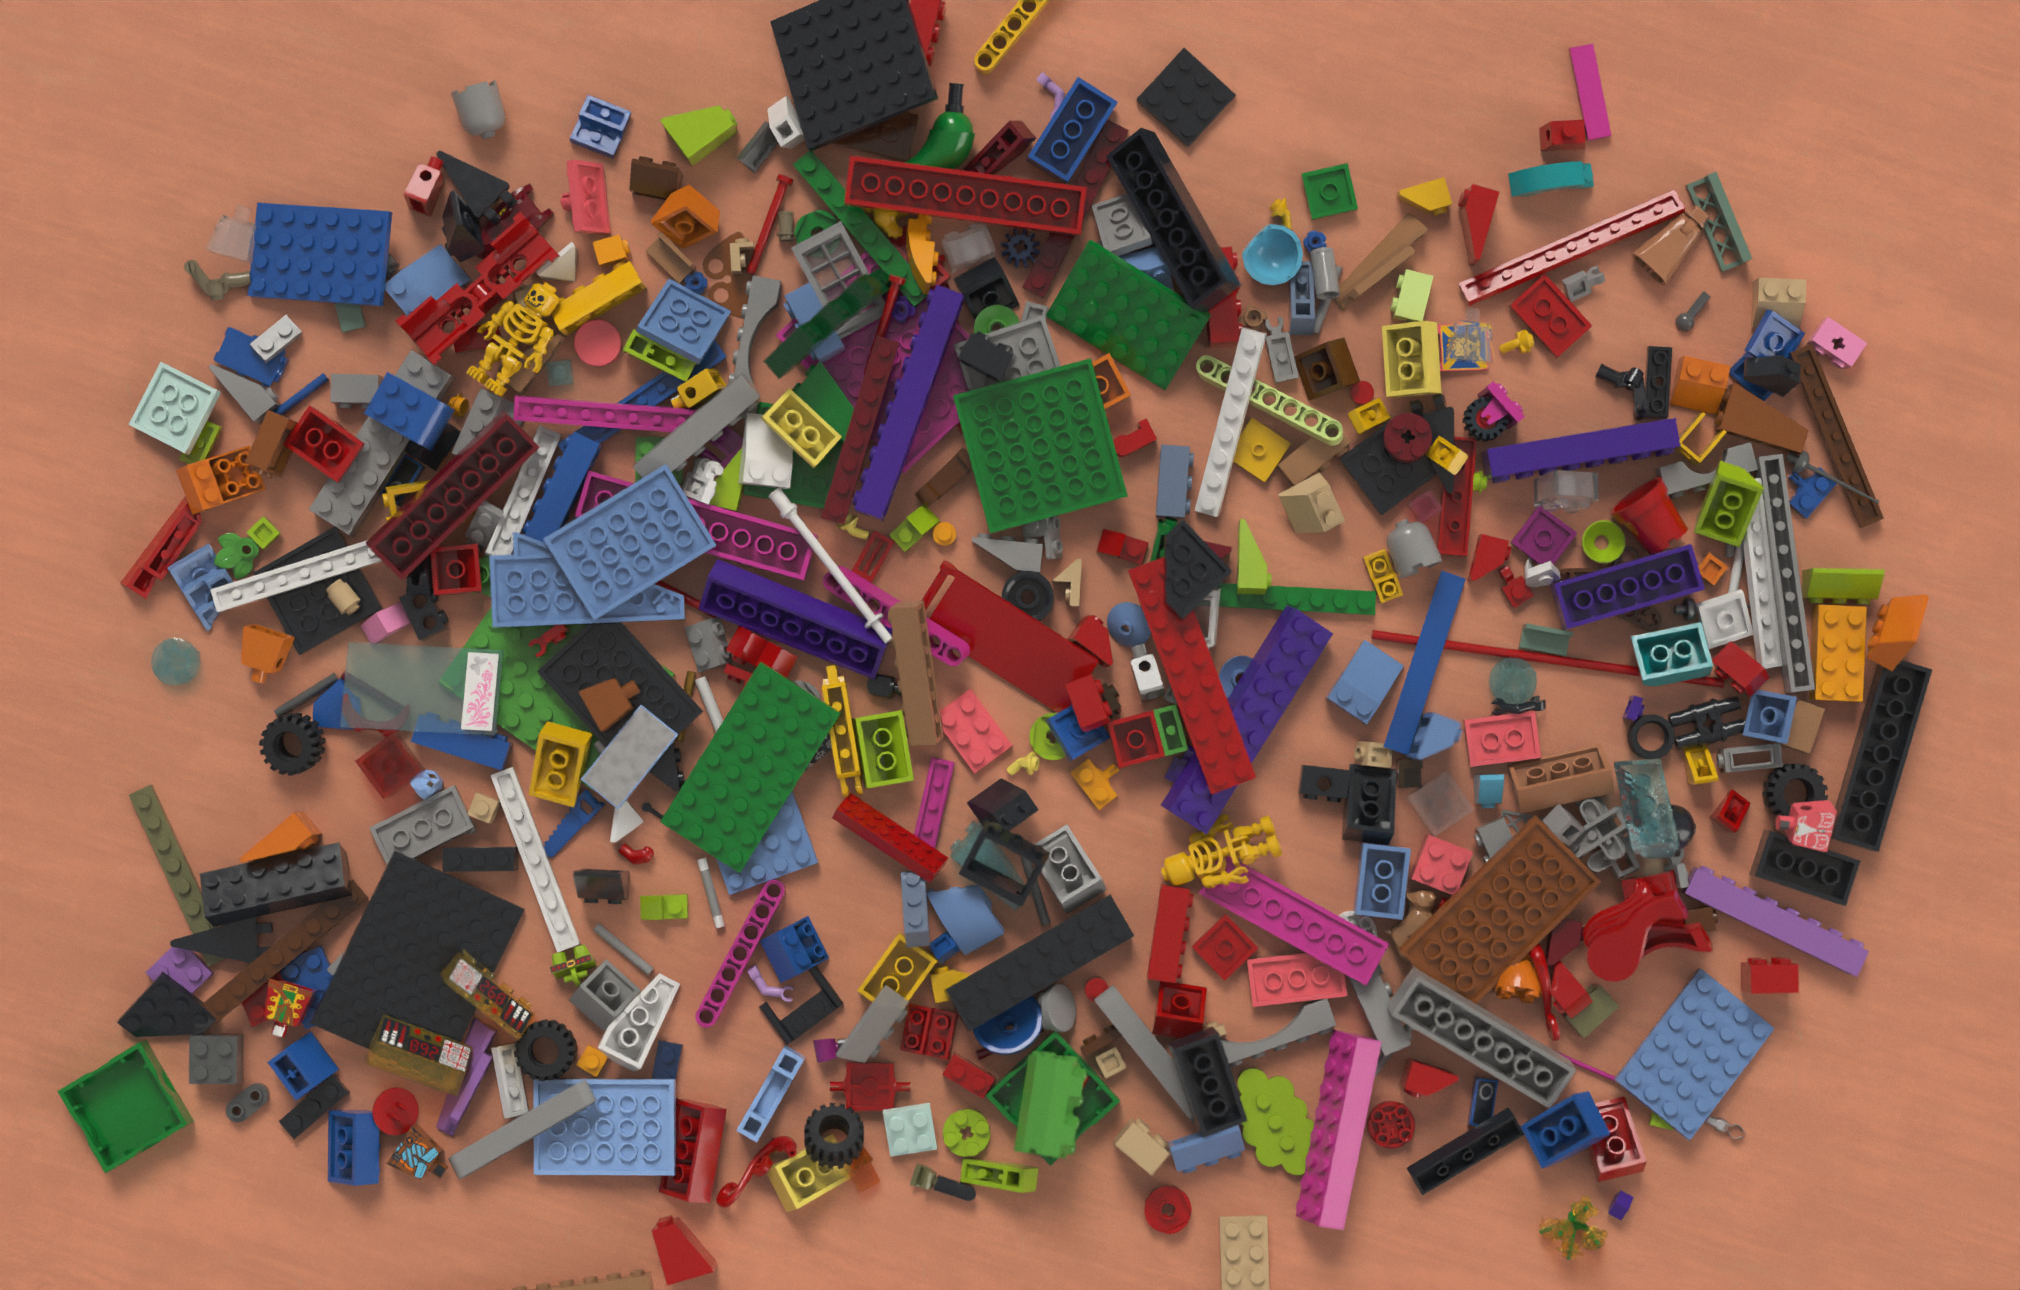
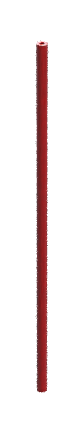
(1535, 657)

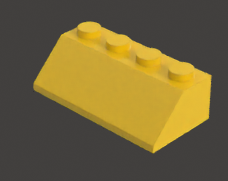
(597, 298)

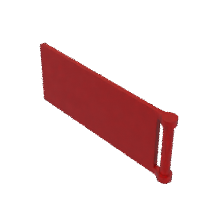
(1009, 639)

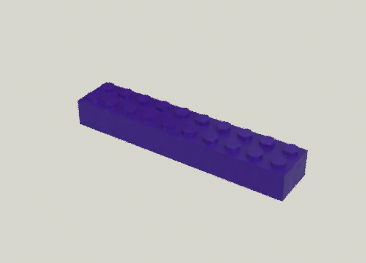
(909, 404)
(1256, 707)

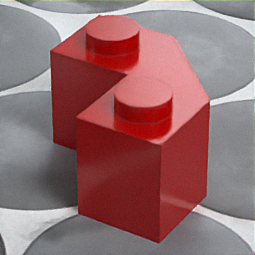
(754, 649)

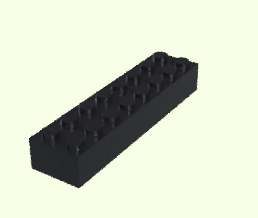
(1173, 220)
(1879, 754)
(1039, 963)

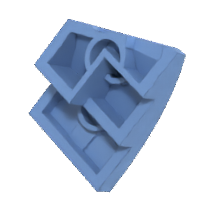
(196, 577)
(966, 916)

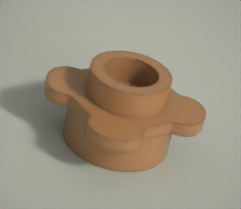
(1251, 311)

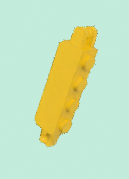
(843, 732)

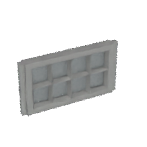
(831, 267)

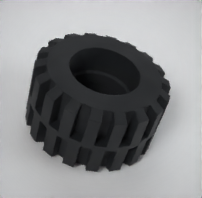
(278, 755)
(1779, 779)
(531, 1065)
(834, 1153)

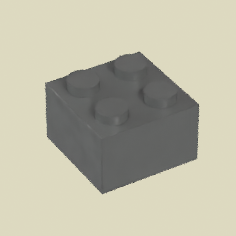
(216, 1059)

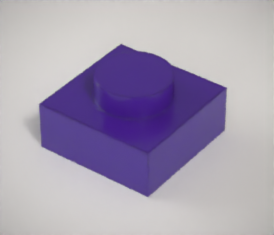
(1634, 708)

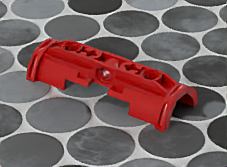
(516, 243)

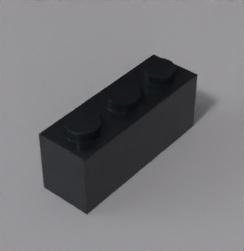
(480, 859)

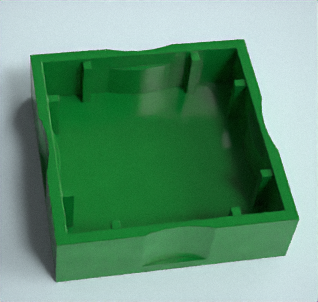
(1097, 1095)
(126, 1106)

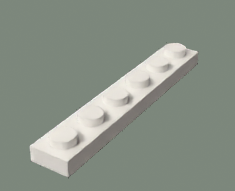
(523, 493)

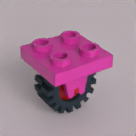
(1491, 413)

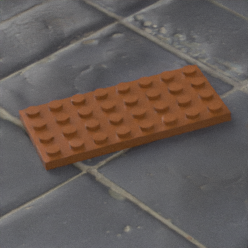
(1501, 912)

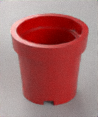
(1650, 516)

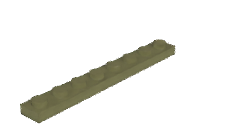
(172, 861)

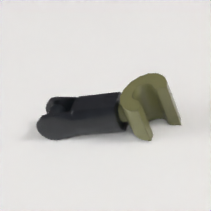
(926, 1178)

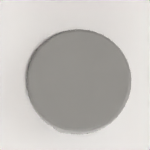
(1057, 1008)

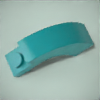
(1551, 177)

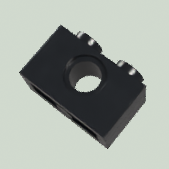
(1338, 782)

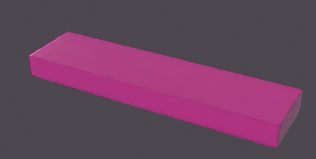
(1590, 92)
(934, 800)

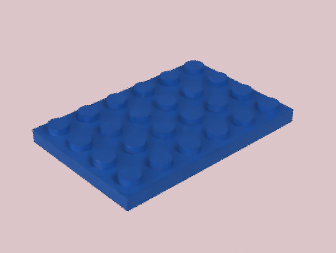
(320, 254)

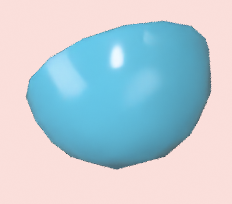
(1273, 255)

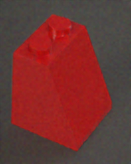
(680, 1251)

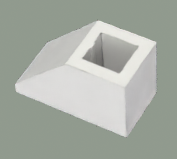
(785, 123)

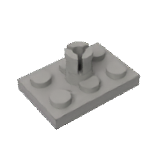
(1120, 225)

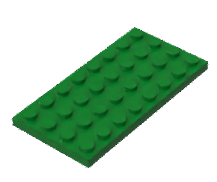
(750, 767)

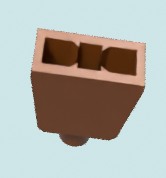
(609, 701)

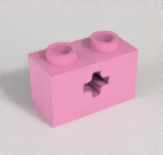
(1849, 344)

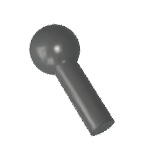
(1686, 321)

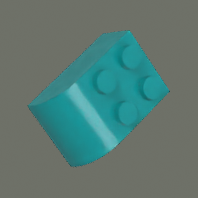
(1672, 655)

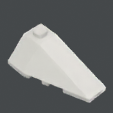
(635, 1028)

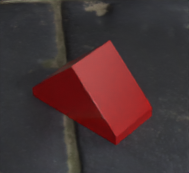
(1731, 811)

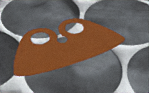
(737, 286)

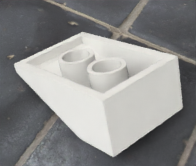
(764, 456)

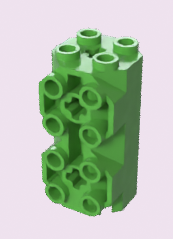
(1047, 1105)

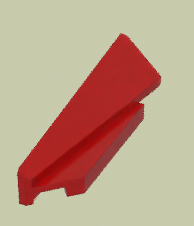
(162, 550)

